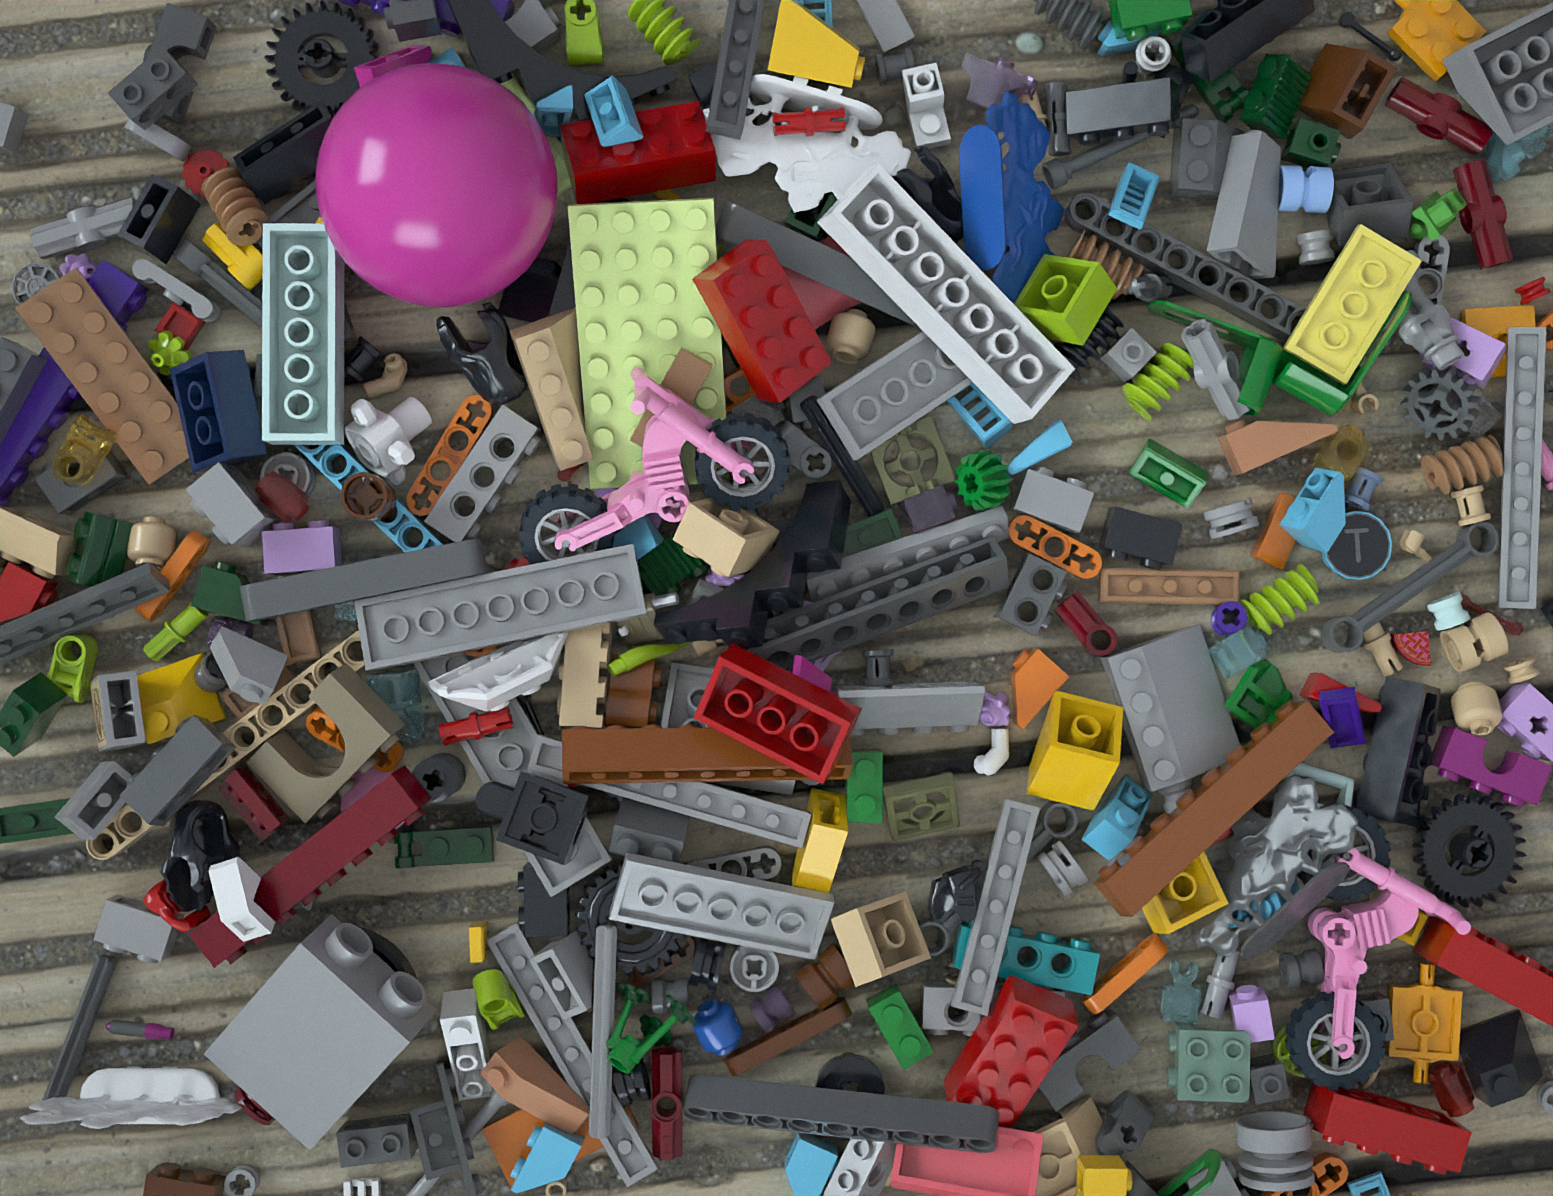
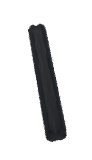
(849, 468)

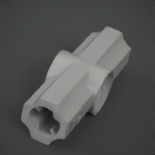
(81, 230)
(1215, 368)

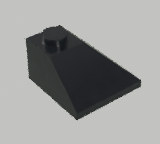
(1499, 1058)

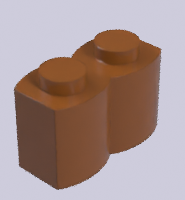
(631, 696)

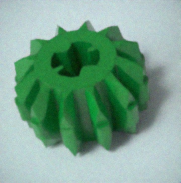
(982, 480)

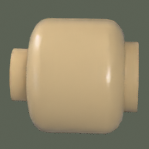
(850, 336)
(151, 542)
(1476, 708)

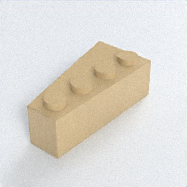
(585, 677)

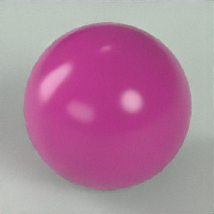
(436, 185)

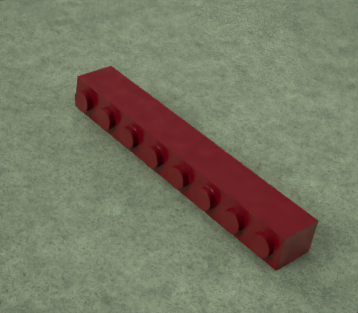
(321, 860)

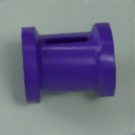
(1238, 622)

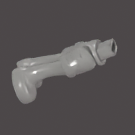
(1430, 328)

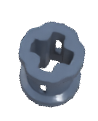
(1370, 482)

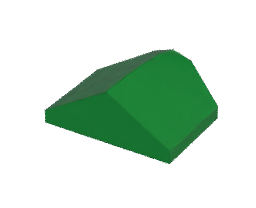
(1258, 695)

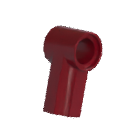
(1083, 622)

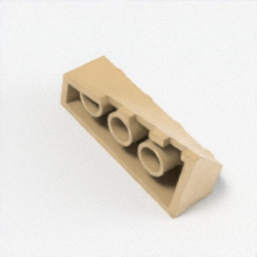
(553, 373)

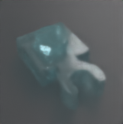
(1180, 999)

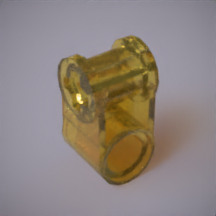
(84, 449)

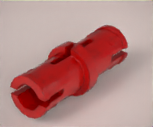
(809, 121)
(476, 726)

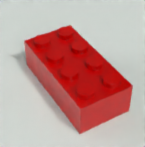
(669, 155)
(762, 320)
(777, 713)
(1490, 967)
(1012, 1049)
(1388, 1126)

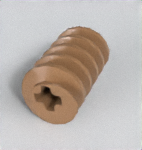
(235, 206)
(1118, 271)
(1463, 463)

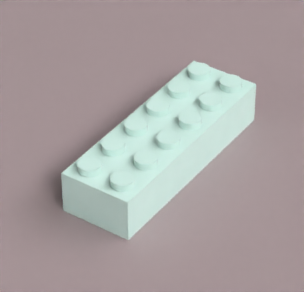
(302, 336)

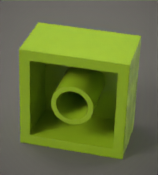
(1066, 297)

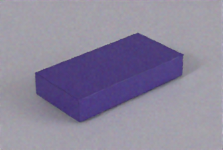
(1343, 716)

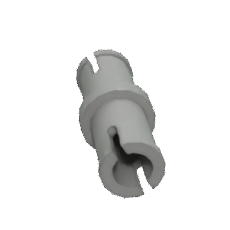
(1219, 985)

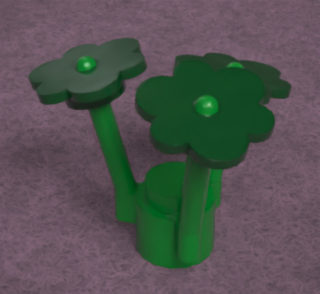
(629, 1051)

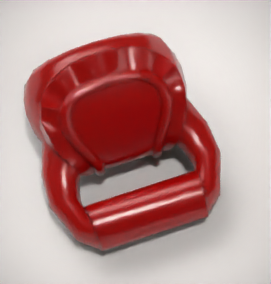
(158, 902)

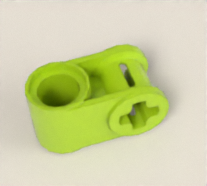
(583, 36)
(71, 673)
(496, 998)

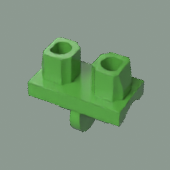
(1435, 214)

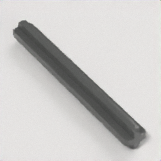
(81, 1027)

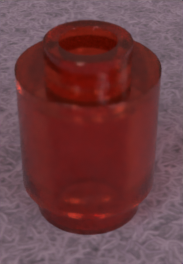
(282, 497)
(1451, 1089)

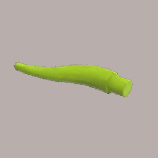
(641, 654)

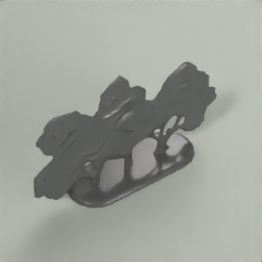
(1267, 861)

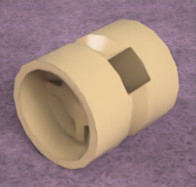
(1479, 639)

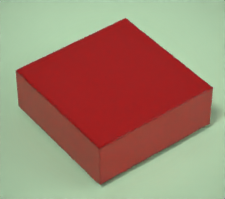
(181, 323)

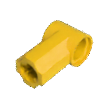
(242, 261)

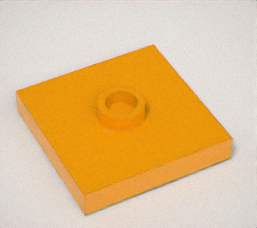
(1495, 322)

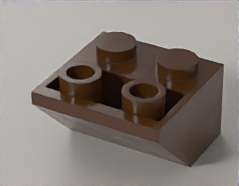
(1345, 88)

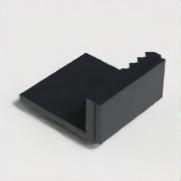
(532, 293)

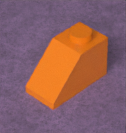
(1033, 684)

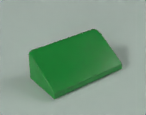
(1169, 473)

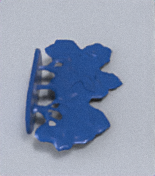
(1006, 205)

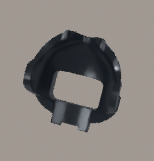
(955, 892)

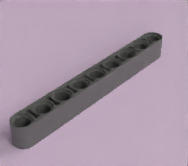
(1192, 262)
(842, 1113)

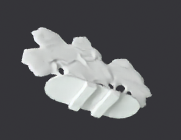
(811, 163)
(137, 1097)

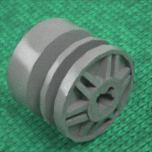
(1275, 1151)

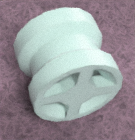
(1448, 611)

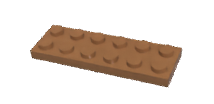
(108, 373)

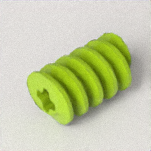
(663, 30)
(1157, 379)
(1281, 599)

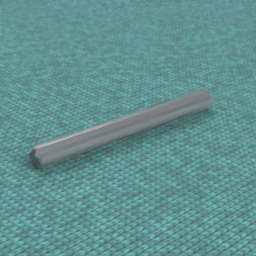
(602, 1030)

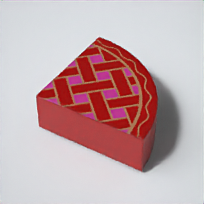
(1413, 647)

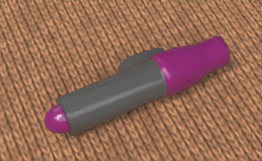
(145, 1030)

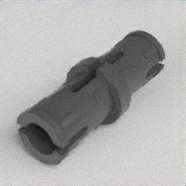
(1057, 118)

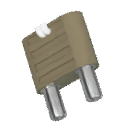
(641, 628)

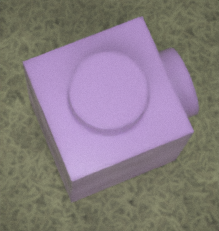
(1251, 1012)

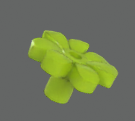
(168, 352)

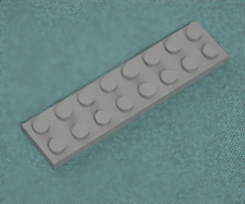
(500, 607)
(501, 759)

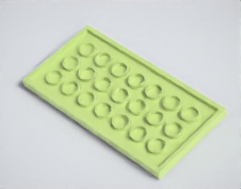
(638, 311)

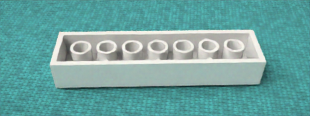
(946, 294)

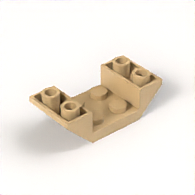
(1062, 1143)

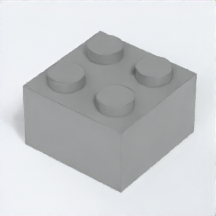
(231, 505)

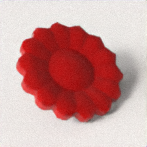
(200, 167)

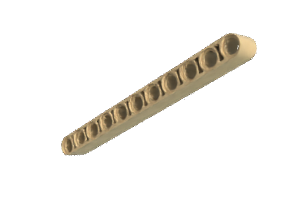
(286, 698)

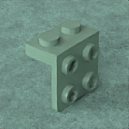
(1209, 1064)

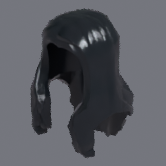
(934, 195)
(486, 365)
(196, 841)

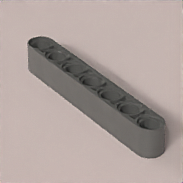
(807, 257)
(362, 580)

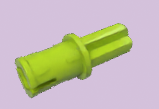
(174, 632)

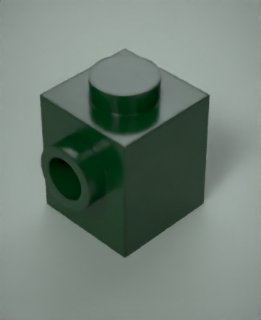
(1311, 144)

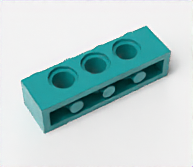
(1075, 976)

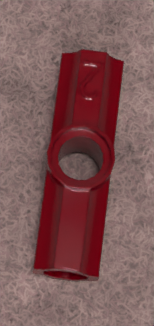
(1439, 116)
(1483, 214)
(667, 1123)

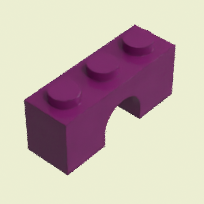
(1517, 777)

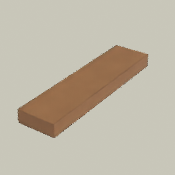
(1168, 586)

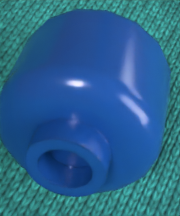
(717, 1027)

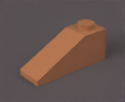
(1263, 441)
(534, 1086)

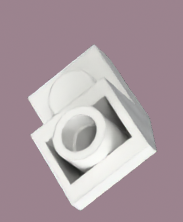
(925, 106)
(234, 893)

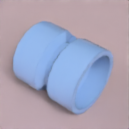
(1305, 189)

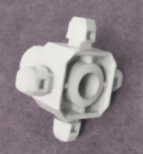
(384, 438)

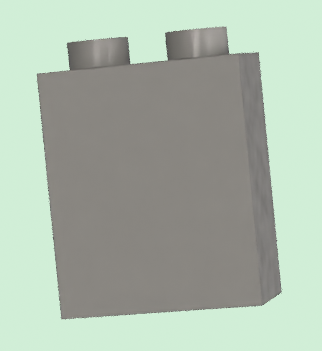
(321, 1030)

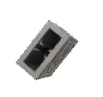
(117, 711)

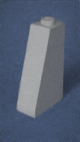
(1247, 207)

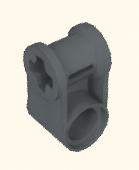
(801, 449)
(1124, 1125)

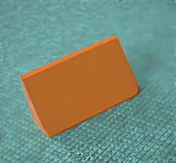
(1274, 542)

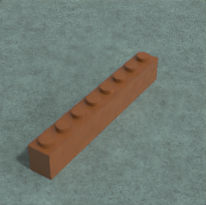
(671, 755)
(1212, 808)

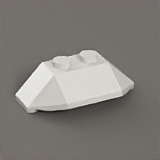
(502, 673)

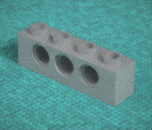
(445, 513)
(934, 1005)
(862, 1169)

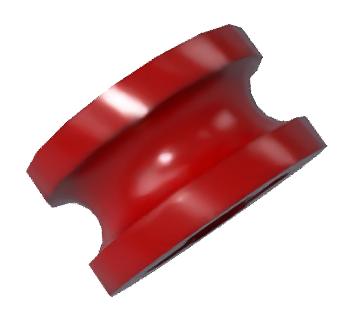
(1532, 290)

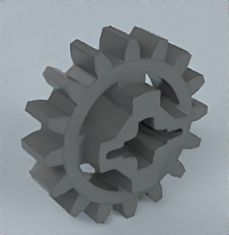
(1455, 402)

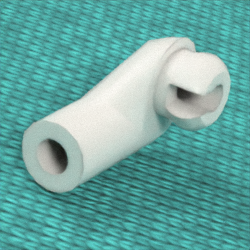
(996, 755)

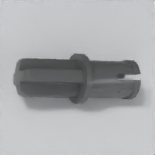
(1150, 287)

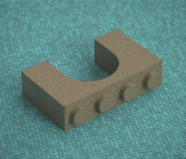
(366, 727)

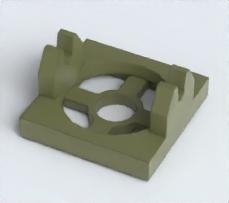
(943, 472)
(924, 823)

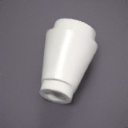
(1157, 50)

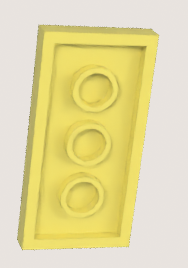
(1352, 304)

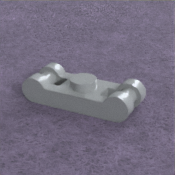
(177, 290)

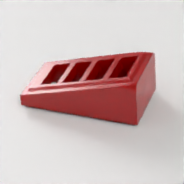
(1320, 682)

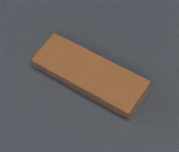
(684, 379)

